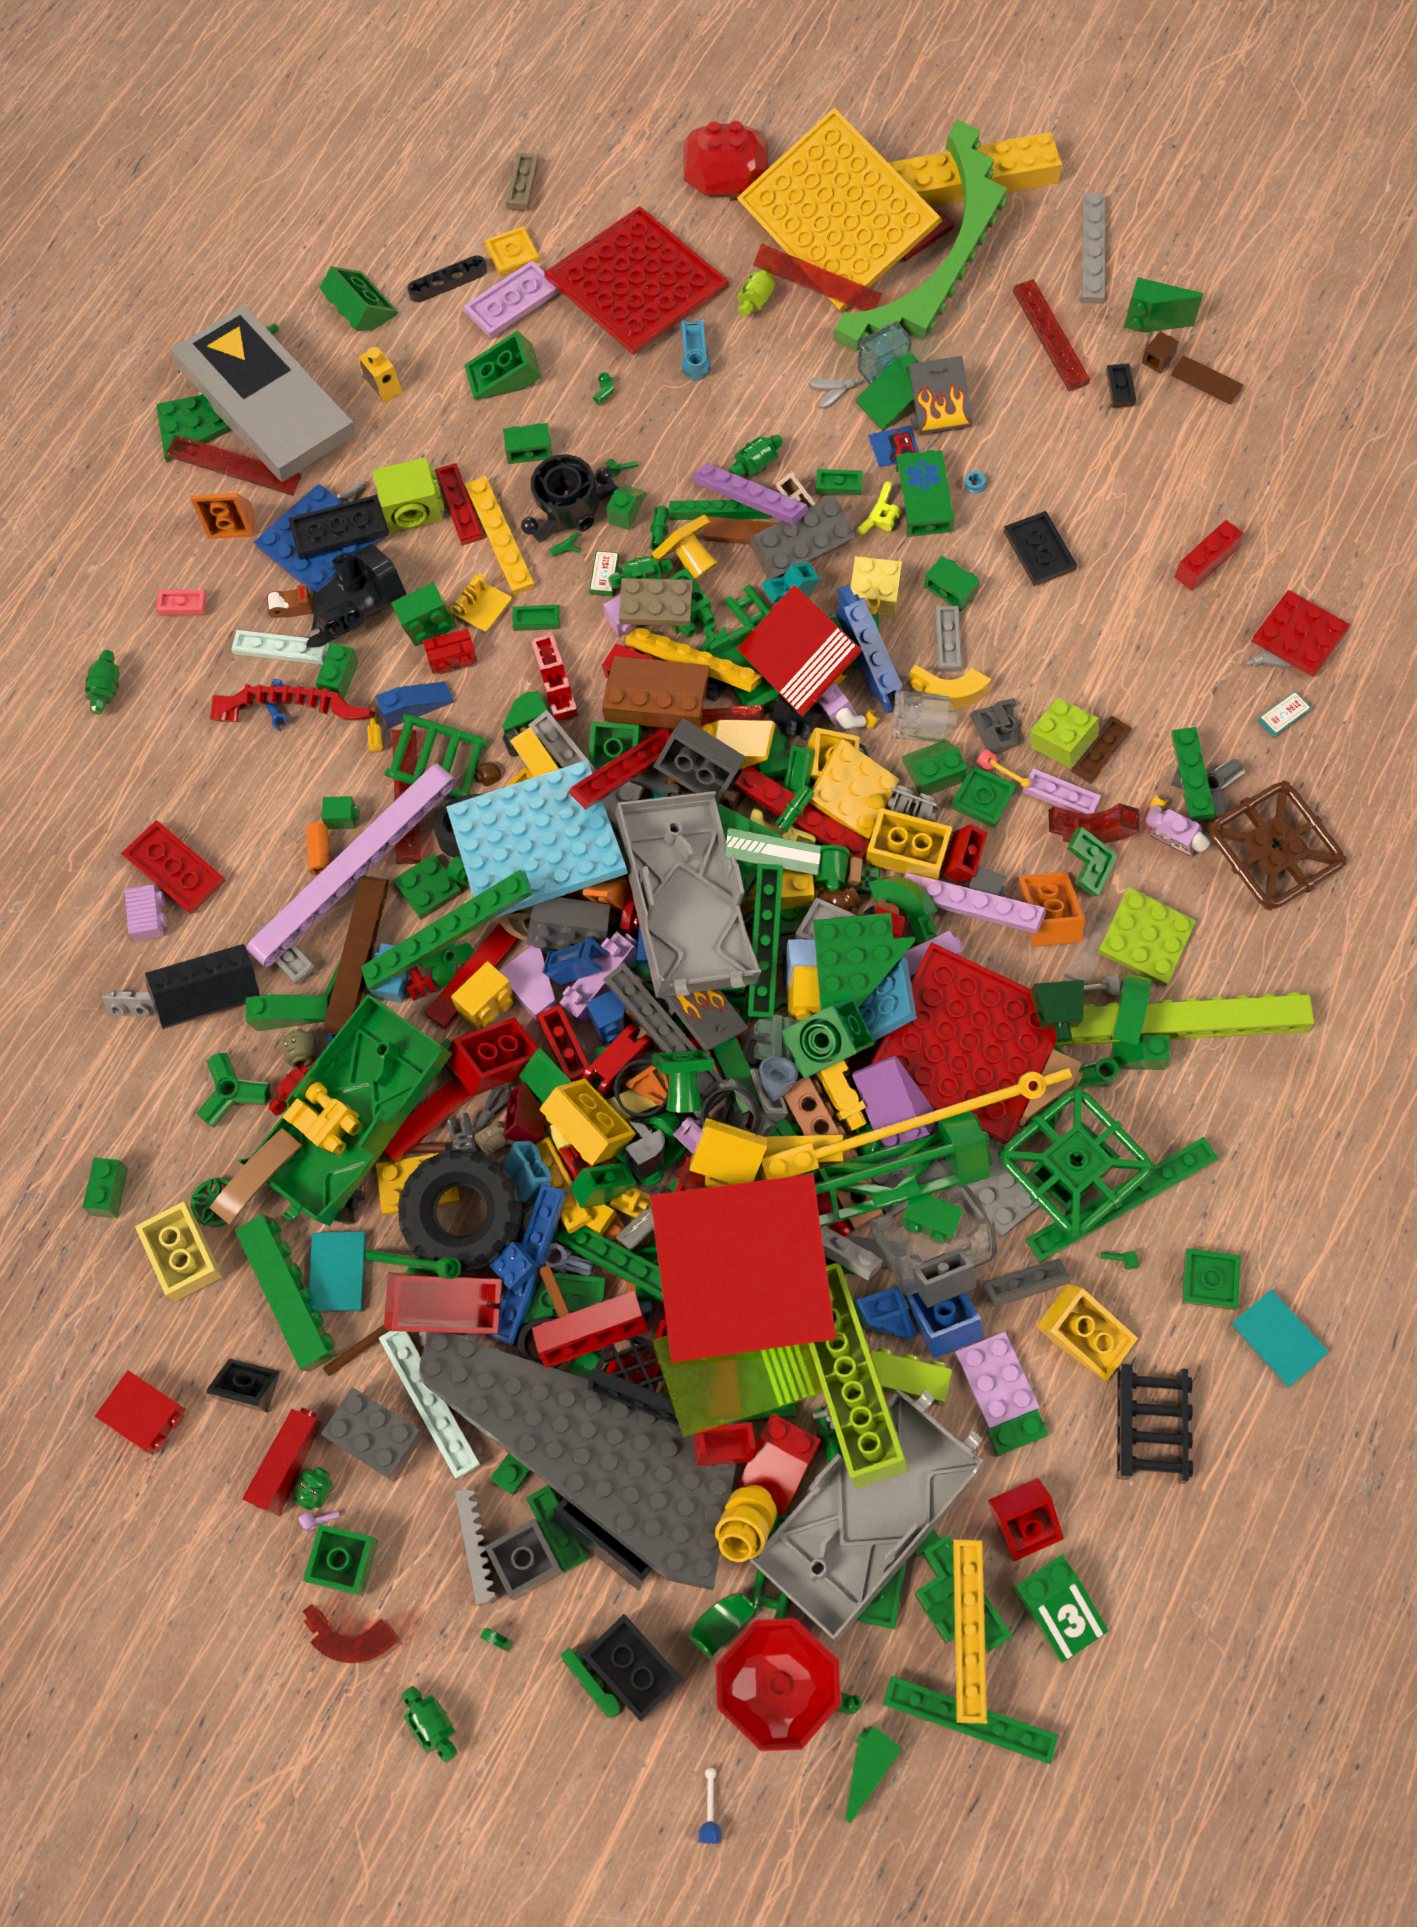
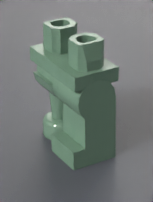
(774, 1038)

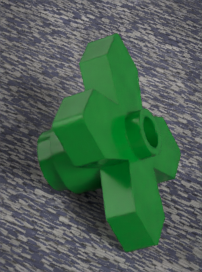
(444, 961)

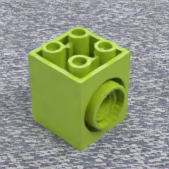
(409, 494)

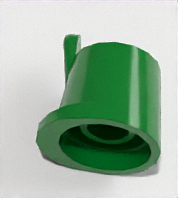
(832, 867)

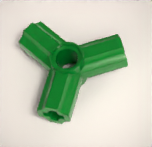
(225, 1077)

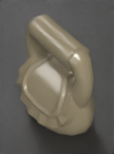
(491, 1140)

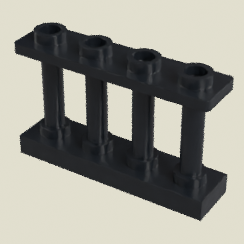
(1129, 1436)

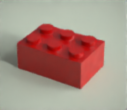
(491, 1055)

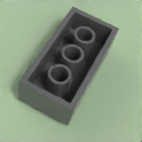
(810, 538)

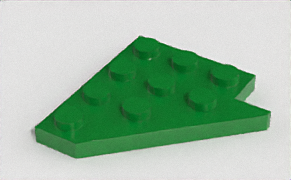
(854, 955)

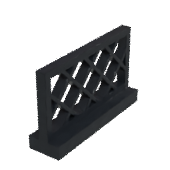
(627, 1392)

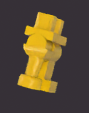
(842, 1097)
(327, 1127)

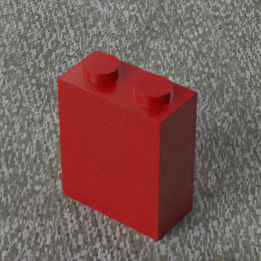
(140, 1413)

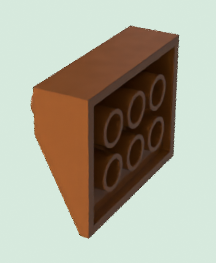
(655, 692)

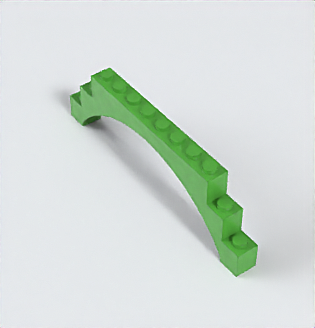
(920, 308)

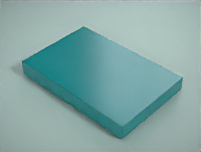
(337, 1271)
(1279, 1338)

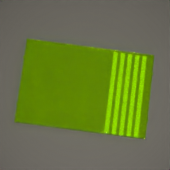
(736, 1385)

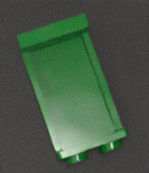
(727, 649)

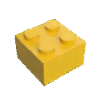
(483, 997)

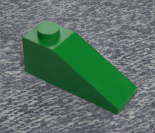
(284, 1011)
(870, 1764)

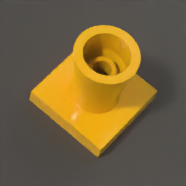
(688, 548)

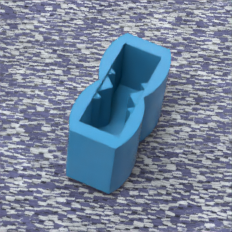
(527, 1169)

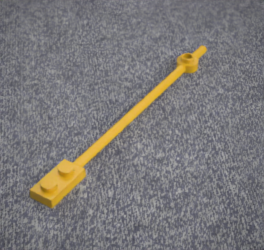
(804, 1158)

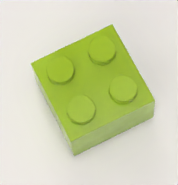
(1064, 732)

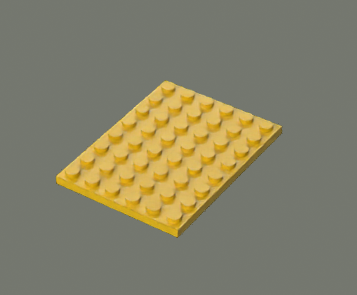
(839, 204)

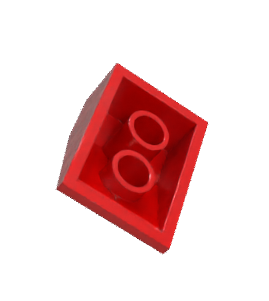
(781, 1461)

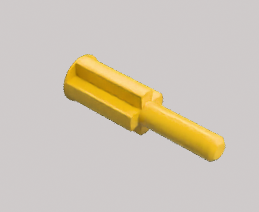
(374, 735)

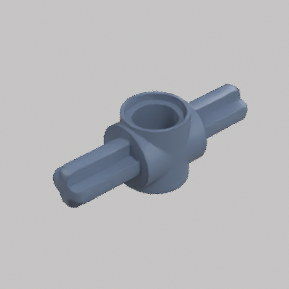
(568, 1262)

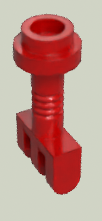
(418, 983)

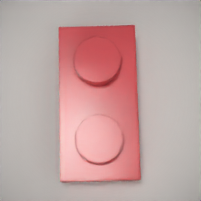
(181, 602)

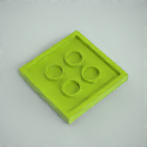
(1146, 936)

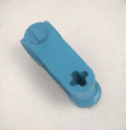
(695, 360)

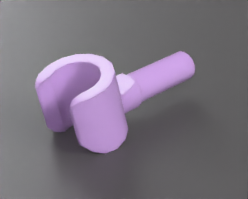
(309, 1522)

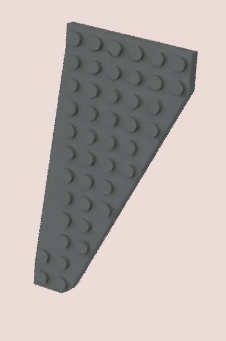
(597, 1453)

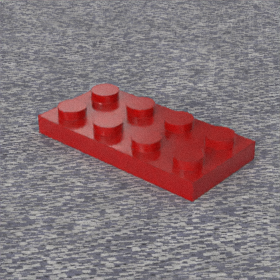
(173, 867)

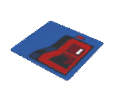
(892, 443)

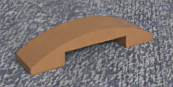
(254, 1175)

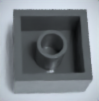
(523, 1559)

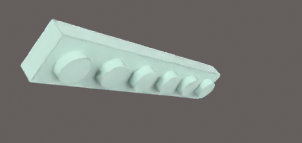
(431, 1408)

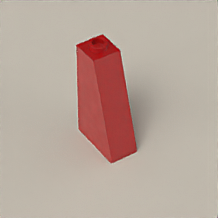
(283, 1462)

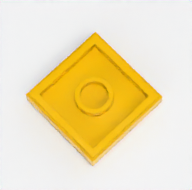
(511, 250)

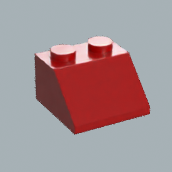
(1026, 1519)

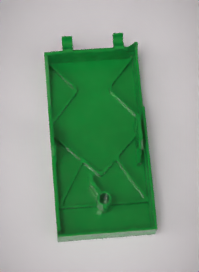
(379, 1071)

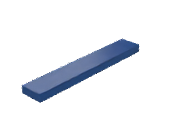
(536, 1243)

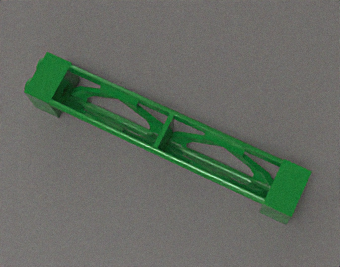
(958, 1141)

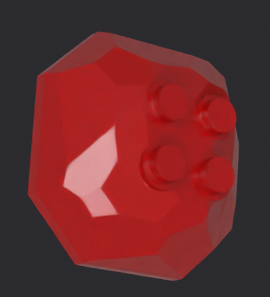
(724, 158)
(778, 1684)

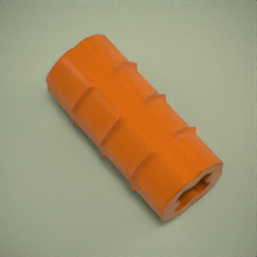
(317, 847)

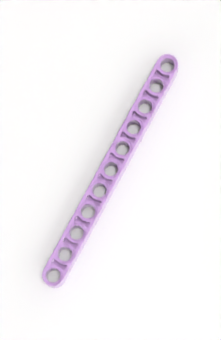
(351, 865)

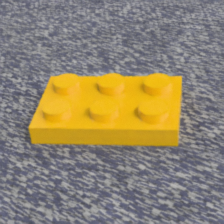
(392, 1179)

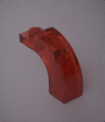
(1107, 826)
(361, 1649)

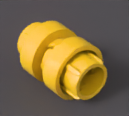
(746, 1523)

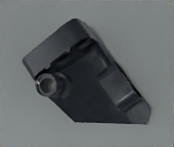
(354, 594)

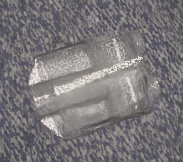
(923, 716)

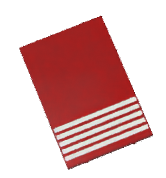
(799, 650)

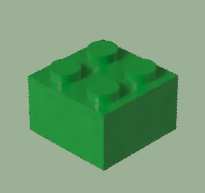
(424, 614)
(341, 1560)

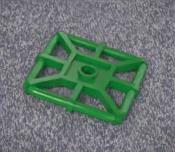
(1075, 1178)

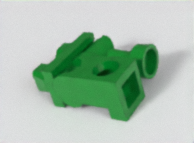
(700, 607)

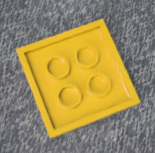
(853, 789)

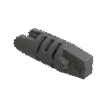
(462, 1139)

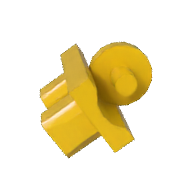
(631, 1202)

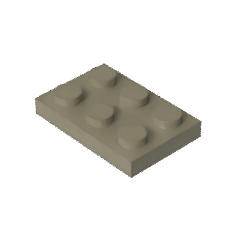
(655, 602)

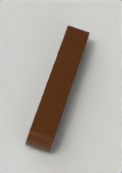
(356, 952)

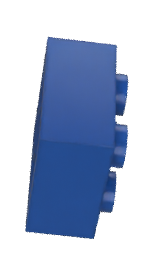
(514, 1266)

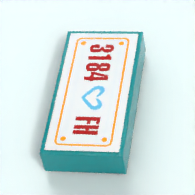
(1284, 714)

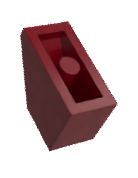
(523, 1116)

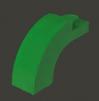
(912, 900)

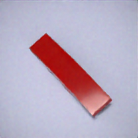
(554, 677)

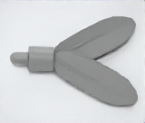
(835, 387)
(1268, 658)

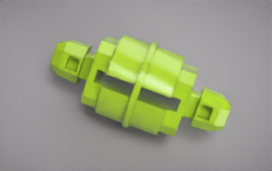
(755, 292)

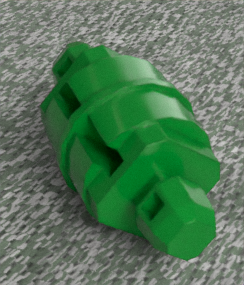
(756, 455)
(641, 568)
(102, 682)
(429, 1724)

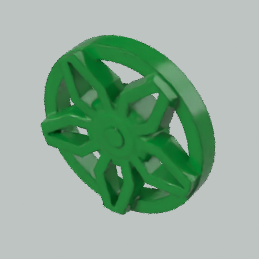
(208, 1201)

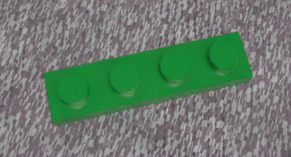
(1192, 774)

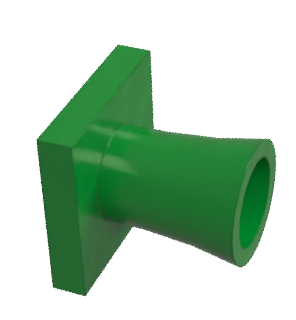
(683, 1077)

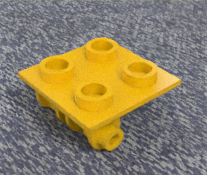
(480, 603)

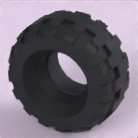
(441, 1173)

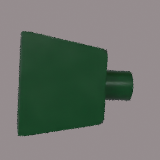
(1059, 1006)

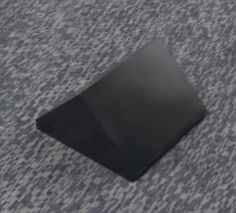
(244, 1385)

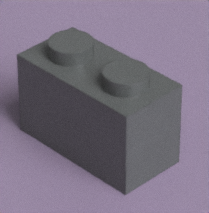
(944, 1277)

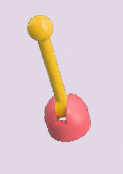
(989, 761)

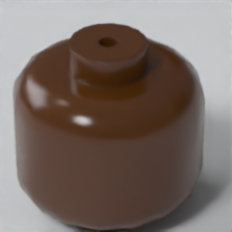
(488, 773)

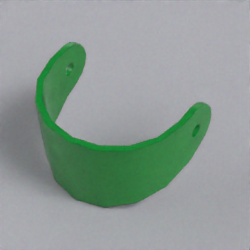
(721, 1623)

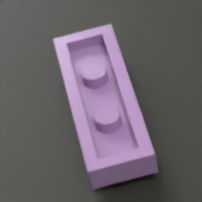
(1061, 793)

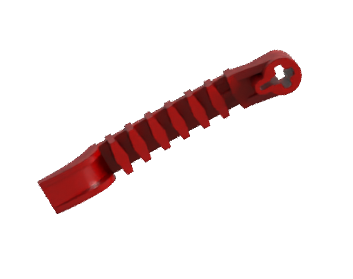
(228, 707)

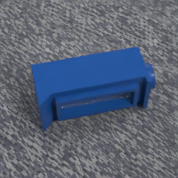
(574, 962)

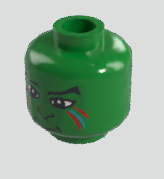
(312, 1488)

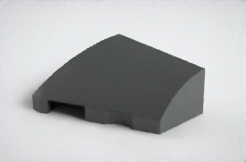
(997, 726)

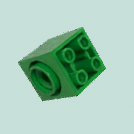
(827, 1037)

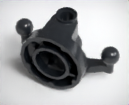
(572, 510)

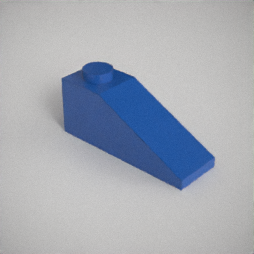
(412, 700)

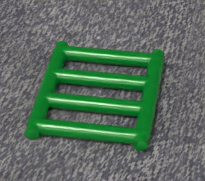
(434, 728)

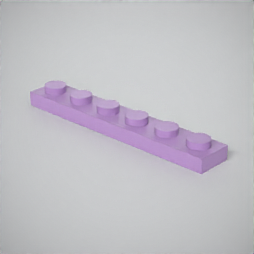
(982, 904)

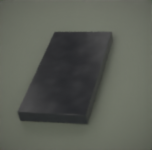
(338, 527)

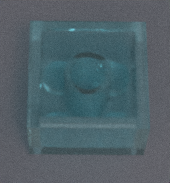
(882, 349)

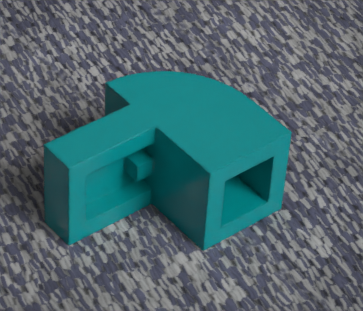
(798, 574)

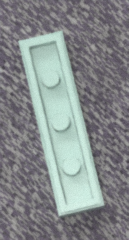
(277, 647)

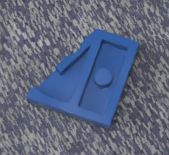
(885, 1313)

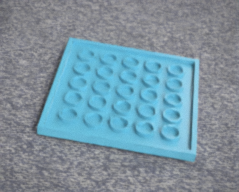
(537, 831)

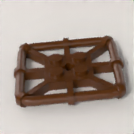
(1270, 859)

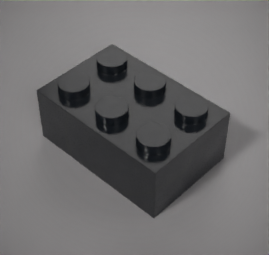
(633, 1668)

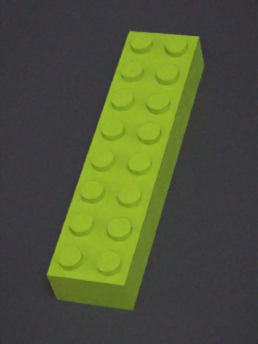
(855, 1393)

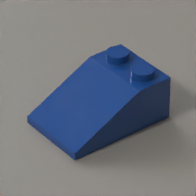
(946, 1324)

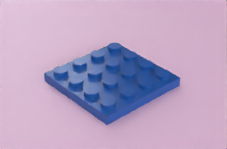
(280, 547)

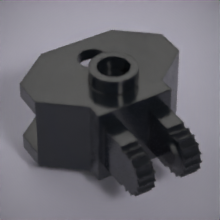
(792, 721)

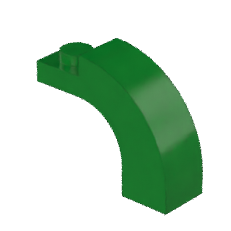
(1131, 1008)

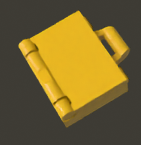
(727, 1154)

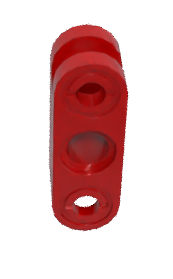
(616, 1056)

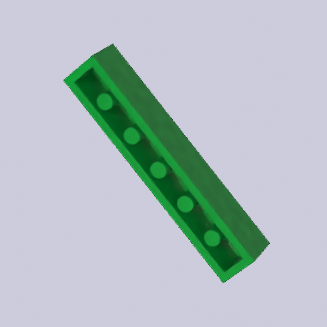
(766, 939)
(286, 1293)

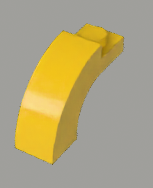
(961, 691)

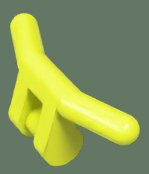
(891, 511)

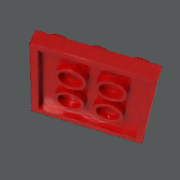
(1300, 633)

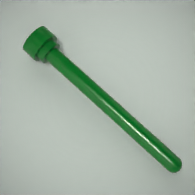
(445, 1267)

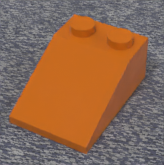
(224, 515)
(1063, 915)

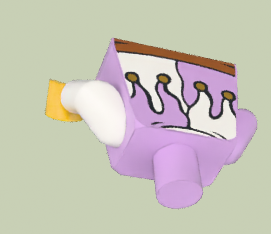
(841, 711)
(1176, 829)

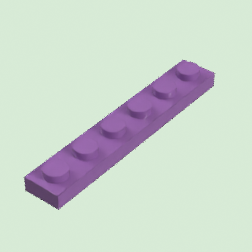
(750, 494)

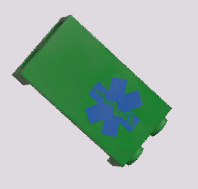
(925, 493)

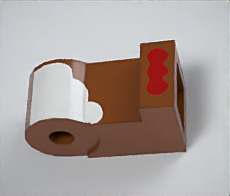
(289, 603)

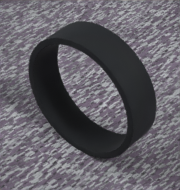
(621, 1074)
(756, 1109)

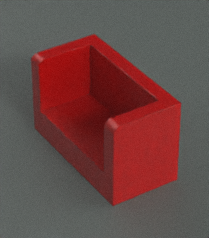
(725, 1445)

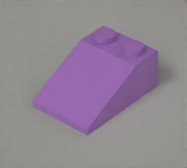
(892, 1098)

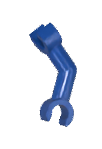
(274, 711)

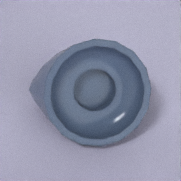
(777, 1076)

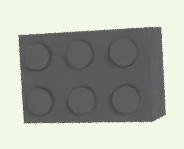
(699, 760)
(566, 922)
(372, 1434)

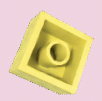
(877, 578)

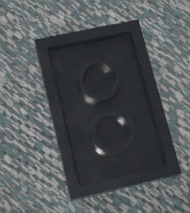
(1040, 548)

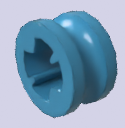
(970, 478)

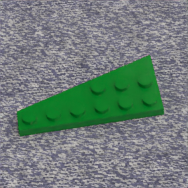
(191, 419)

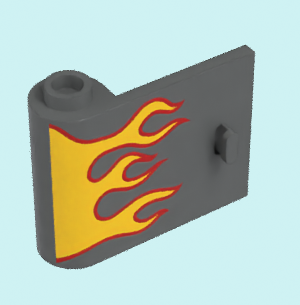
(940, 397)
(704, 1014)

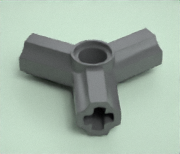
(1220, 779)

